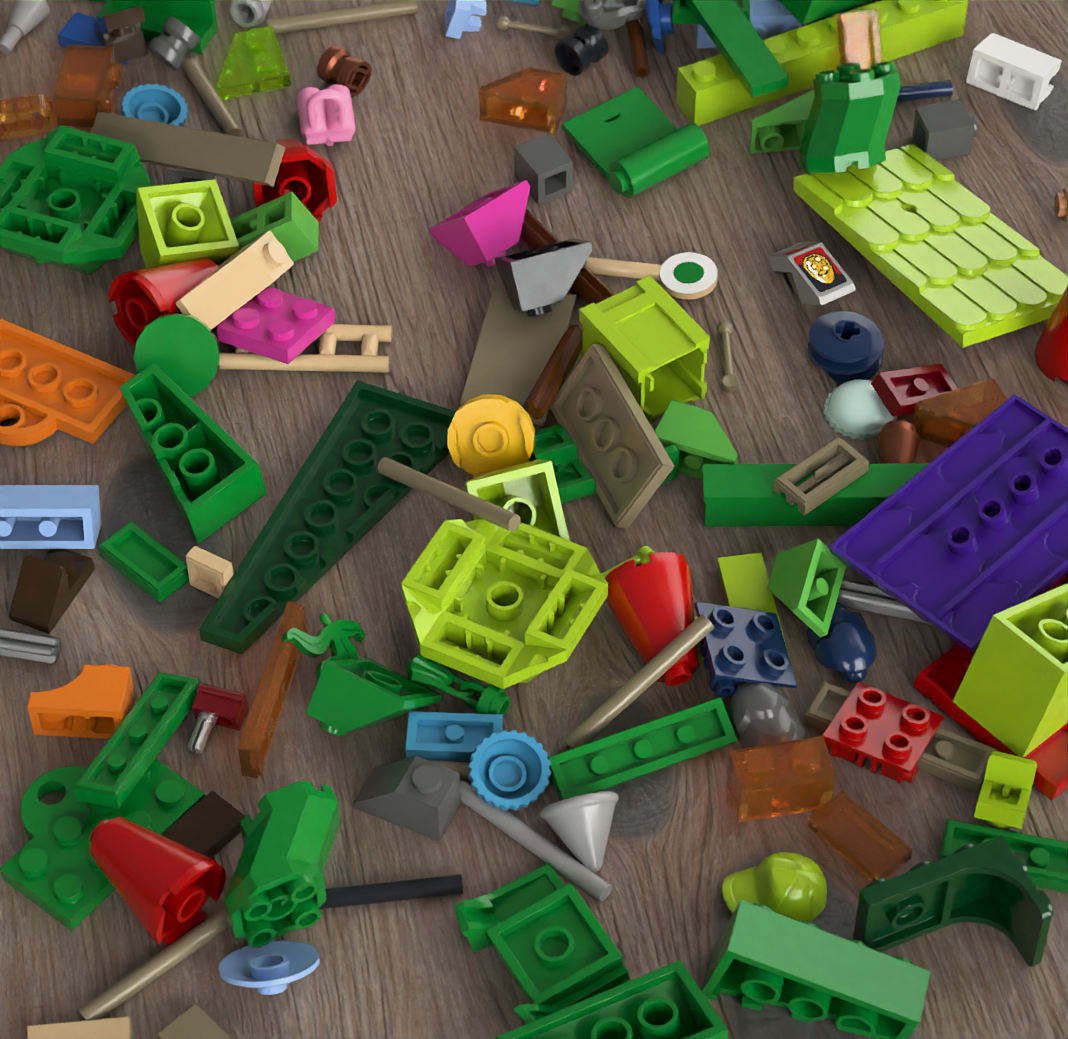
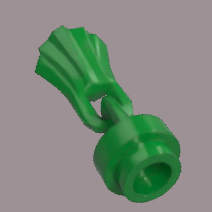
(436, 675)

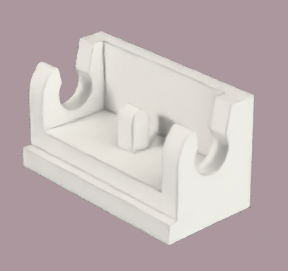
(1012, 71)

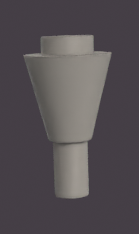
(23, 18)

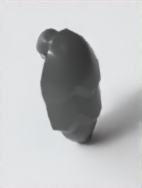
(610, 13)
(763, 715)

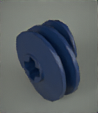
(846, 346)

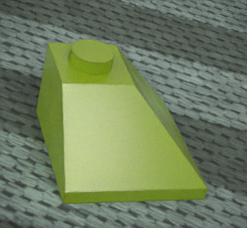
(184, 223)
(526, 491)

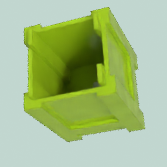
(651, 343)

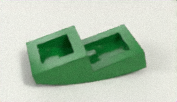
(570, 474)

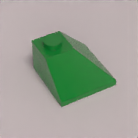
(364, 694)

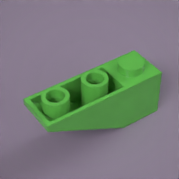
(781, 127)

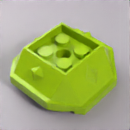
(501, 600)

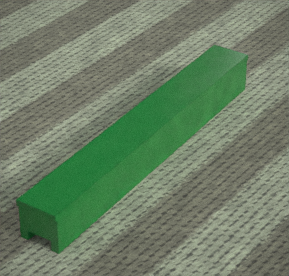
(745, 495)

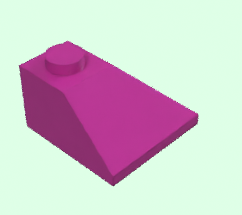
(485, 226)

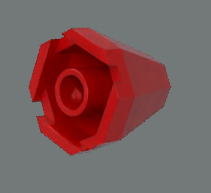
(303, 174)

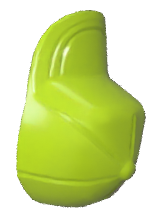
(782, 882)

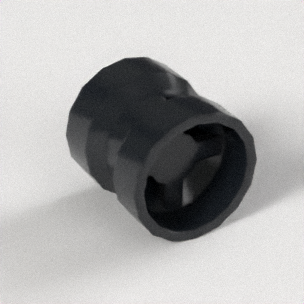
(578, 51)

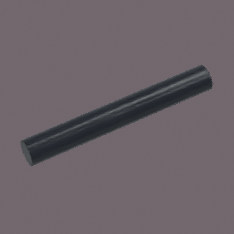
(393, 891)

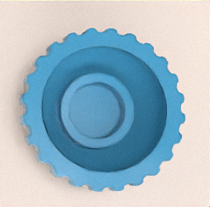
(155, 104)
(509, 770)

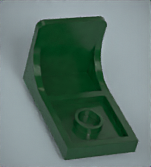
(972, 885)

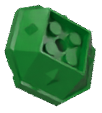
(71, 199)

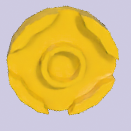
(490, 434)

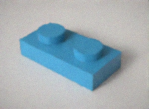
(448, 734)

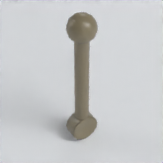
(504, 23)
(729, 381)

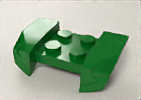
(544, 942)

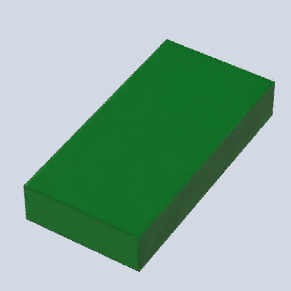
(144, 561)

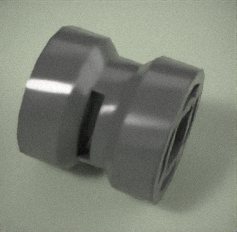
(173, 43)

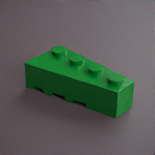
(196, 458)

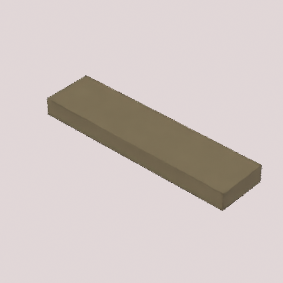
(946, 756)

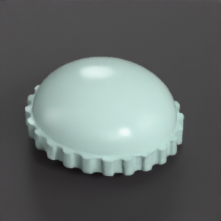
(856, 410)

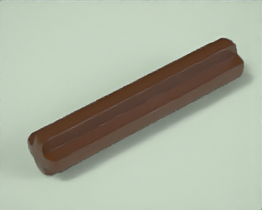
(554, 373)

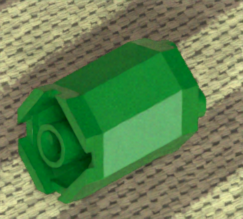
(849, 117)
(282, 863)

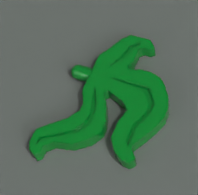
(333, 635)

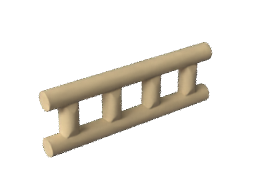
(326, 358)

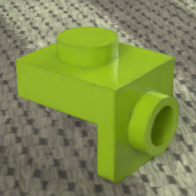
(1005, 790)

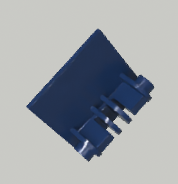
(744, 648)

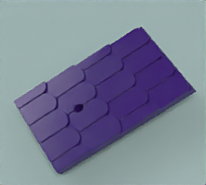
(973, 525)

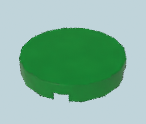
(181, 349)

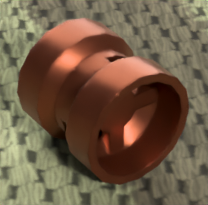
(340, 68)

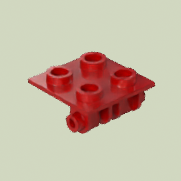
(882, 730)

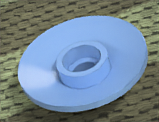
(269, 966)

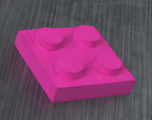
(276, 325)

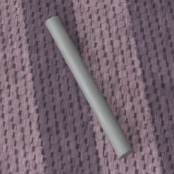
(537, 844)

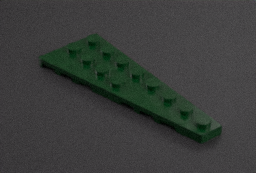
(328, 507)

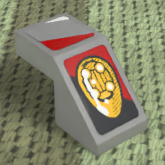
(815, 272)

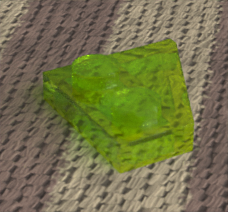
(253, 65)

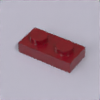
(905, 387)

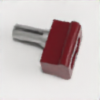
(215, 707)

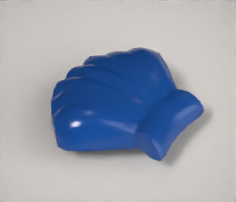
(660, 22)

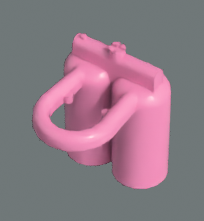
(325, 114)

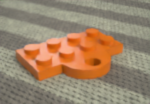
(54, 389)

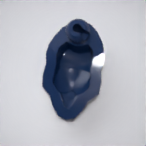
(847, 646)

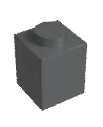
(944, 129)
(544, 167)

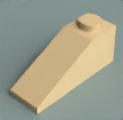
(236, 280)

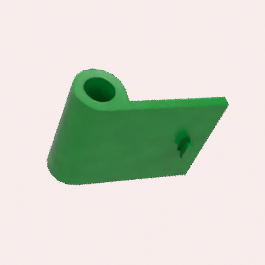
(635, 142)

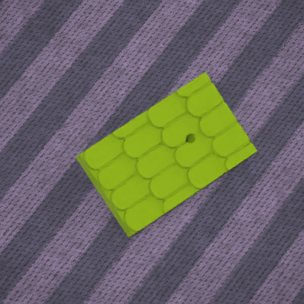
(938, 244)

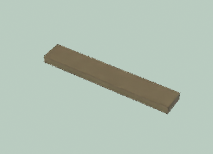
(195, 148)

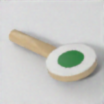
(681, 275)

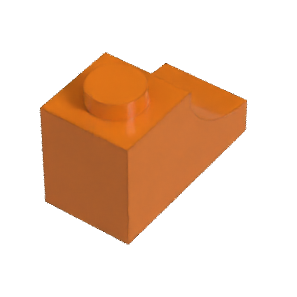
(85, 707)

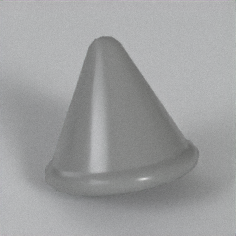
(583, 825)

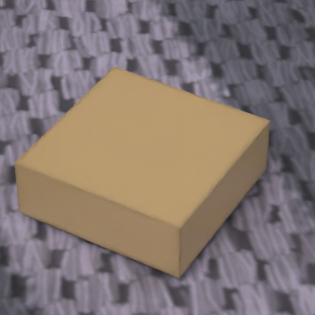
(208, 571)

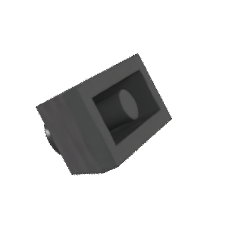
(412, 795)

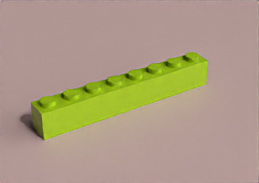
(713, 91)

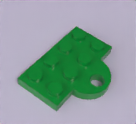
(56, 862)

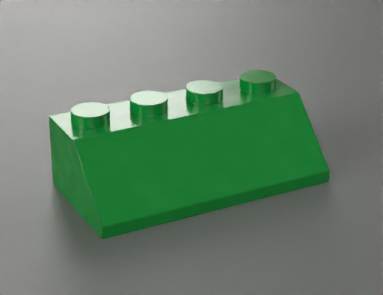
(648, 1007)

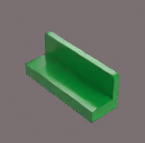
(195, 14)

